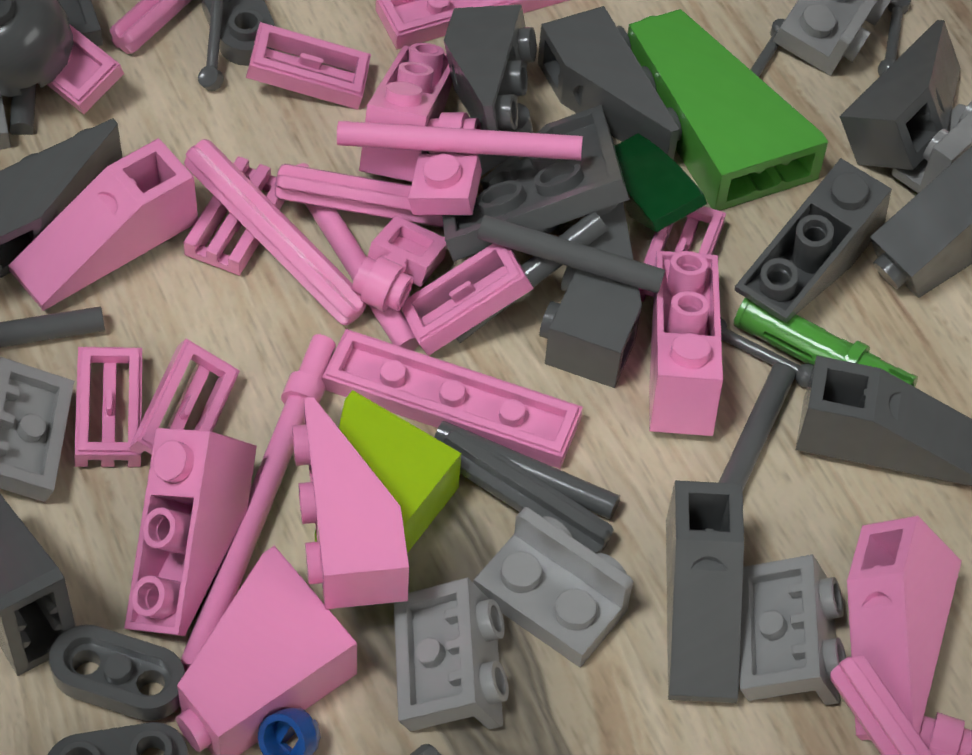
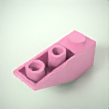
(407, 95)
(109, 224)
(686, 345)
(356, 519)
(187, 523)
(900, 608)

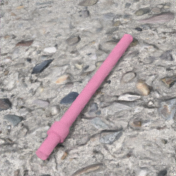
(226, 582)

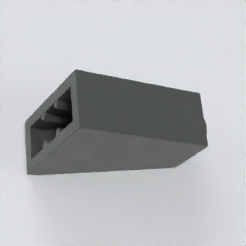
(930, 234)
(32, 595)

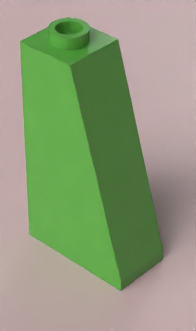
(734, 127)

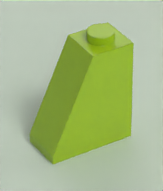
(408, 462)

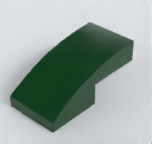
(656, 184)

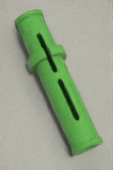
(806, 340)

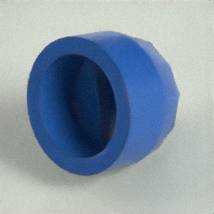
(281, 726)

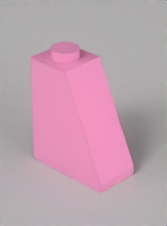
(264, 655)

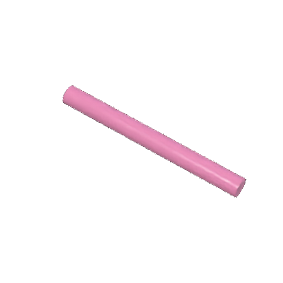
(459, 140)
(351, 257)

